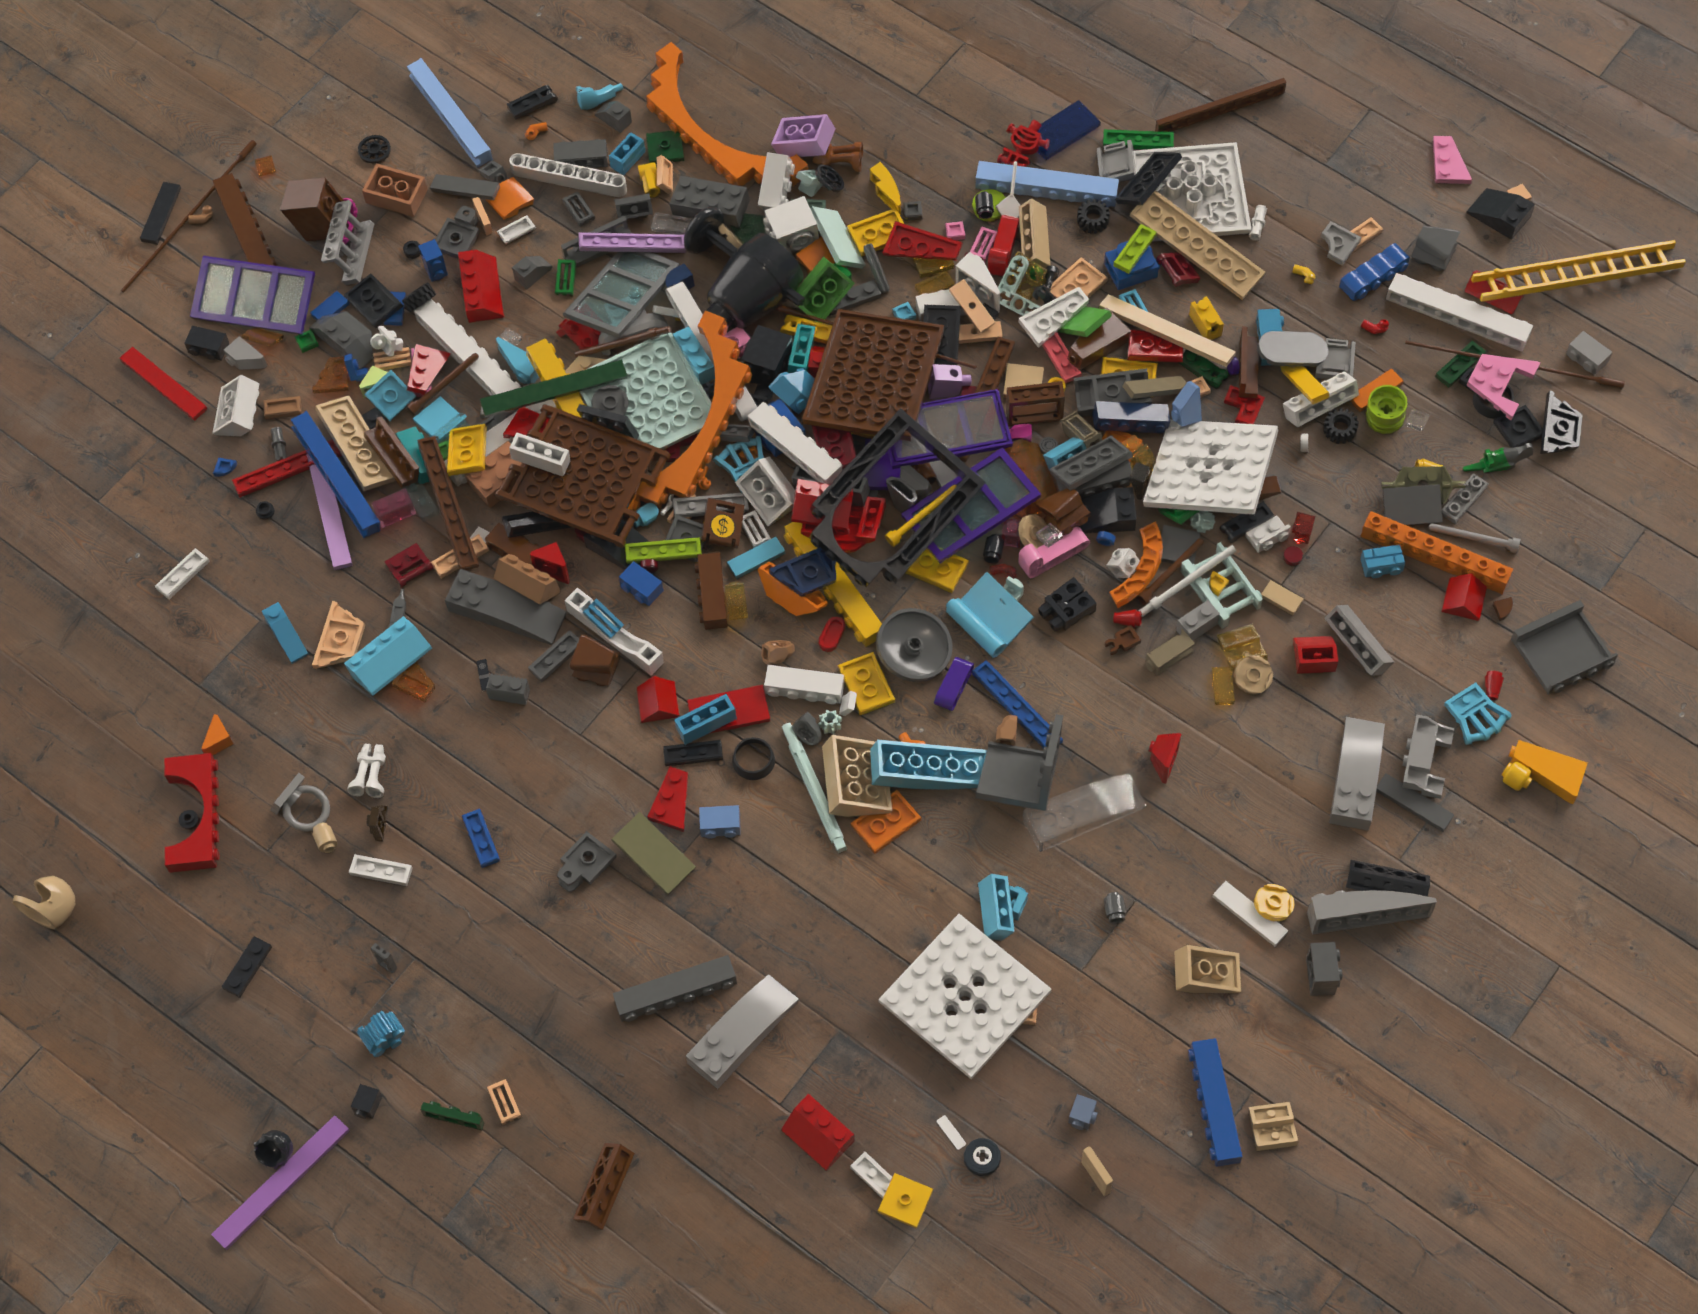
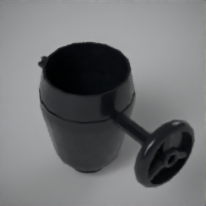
(755, 277)

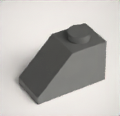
(615, 115)
(530, 270)

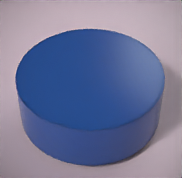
(1105, 538)

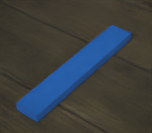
(1012, 702)

